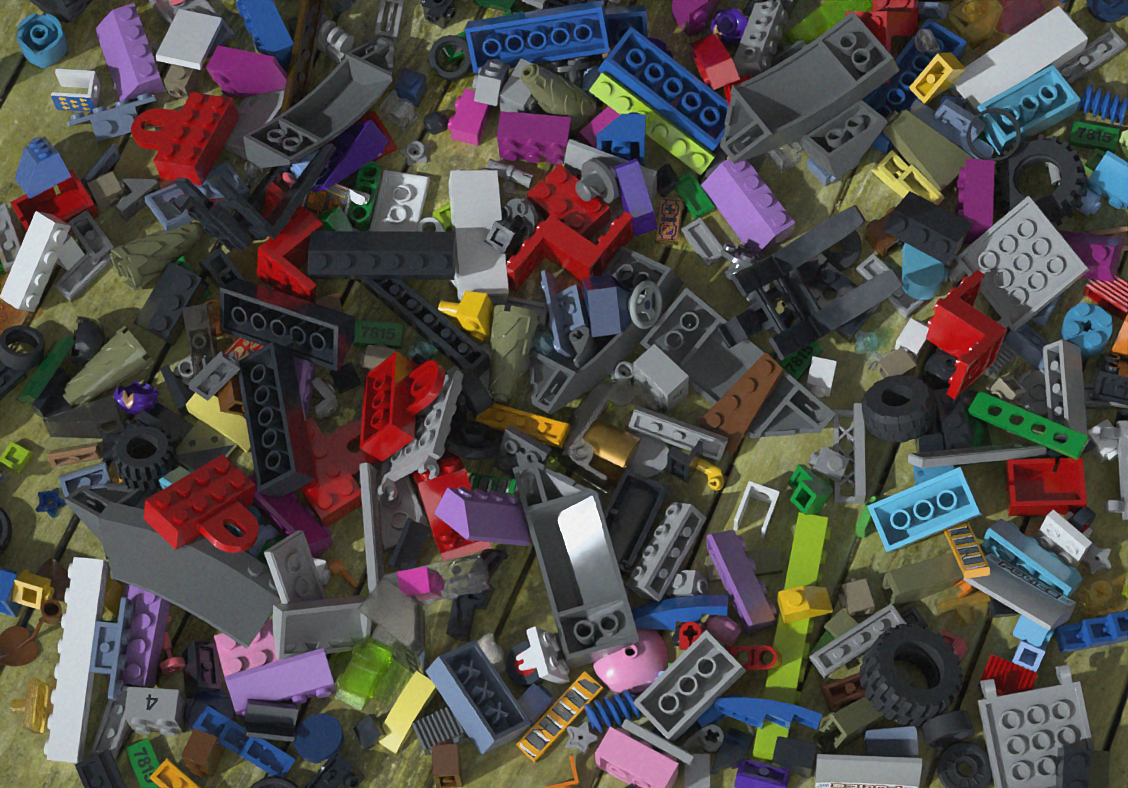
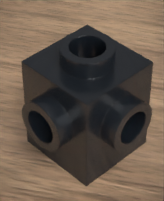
(439, 11)

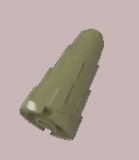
(559, 96)
(146, 257)
(509, 346)
(113, 364)

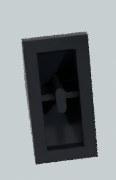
(794, 755)

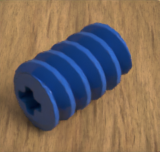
(1103, 104)
(612, 710)

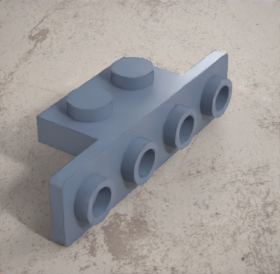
(115, 120)
(953, 123)
(565, 311)
(109, 647)

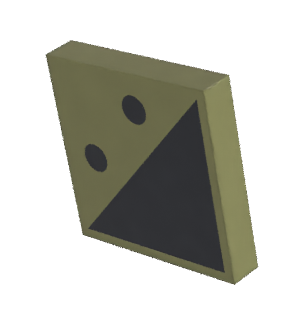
(202, 446)

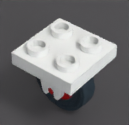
(1067, 535)
(537, 660)

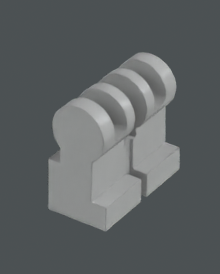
(334, 40)

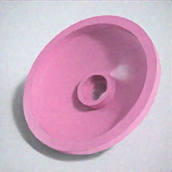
(635, 671)

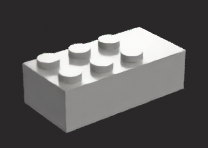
(689, 686)

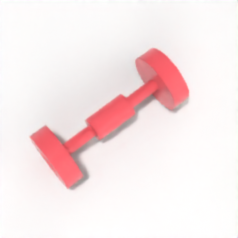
(172, 664)

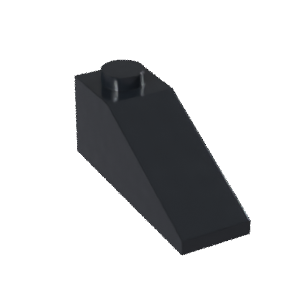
(219, 268)

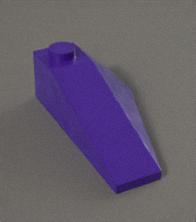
(353, 150)

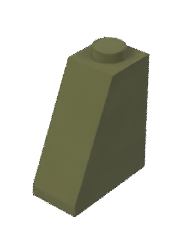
(847, 726)

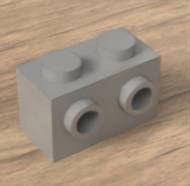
(490, 81)

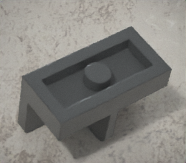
(215, 374)

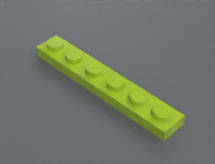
(657, 125)

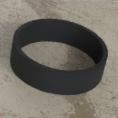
(999, 111)

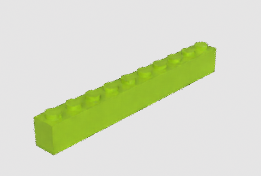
(790, 638)

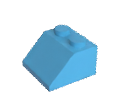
(1110, 180)

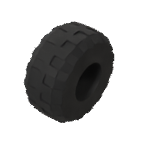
(899, 408)

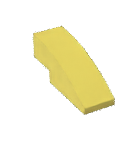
(905, 178)
(228, 424)
(407, 709)

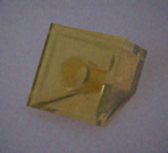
(974, 19)

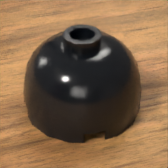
(88, 340)
(939, 370)

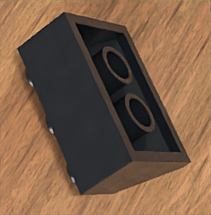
(928, 228)
(163, 310)
(957, 424)
(1082, 768)

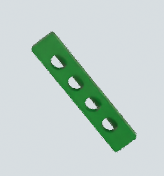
(1072, 447)

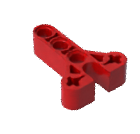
(755, 653)

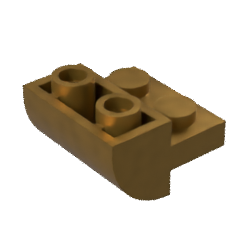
(611, 448)

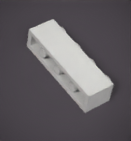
(35, 261)

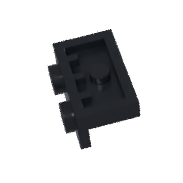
(336, 774)

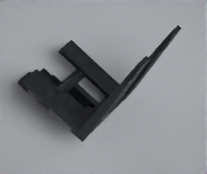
(248, 223)
(790, 285)

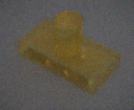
(964, 607)
(33, 706)

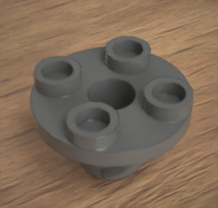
(570, 69)
(597, 181)
(522, 215)
(739, 257)

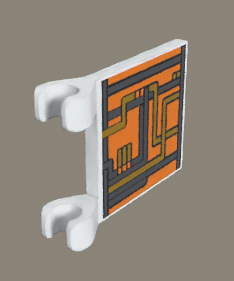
(335, 196)

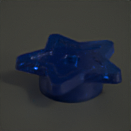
(45, 497)

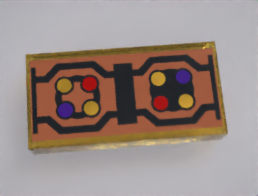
(669, 221)

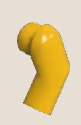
(713, 472)

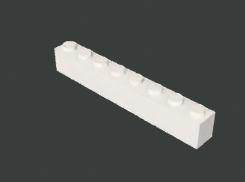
(73, 677)

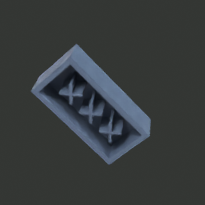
(478, 697)

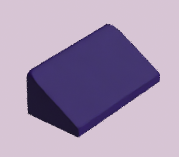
(761, 775)

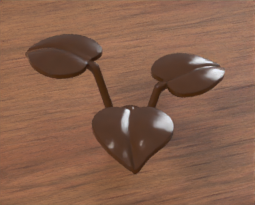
(15, 643)

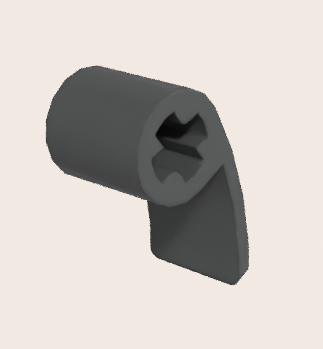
(583, 345)
(702, 735)

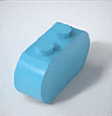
(921, 274)

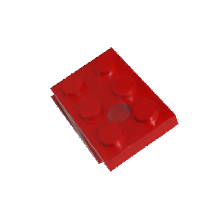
(890, 19)
(568, 250)
(289, 251)
(965, 333)
(451, 475)

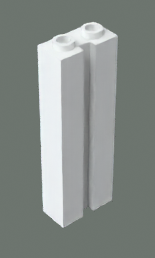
(1043, 43)
(473, 212)

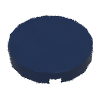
(1108, 10)
(218, 701)
(319, 738)

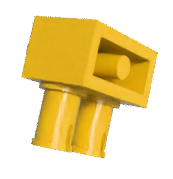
(471, 315)

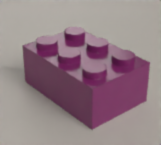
(533, 137)
(975, 196)

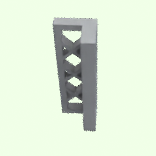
(858, 451)

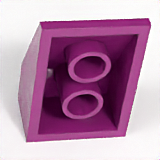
(693, 14)
(245, 72)

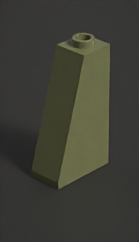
(925, 148)
(921, 580)

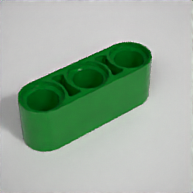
(371, 187)

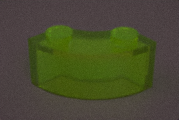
(363, 673)

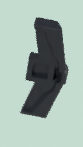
(464, 606)

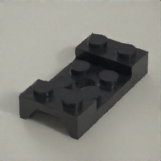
(822, 277)

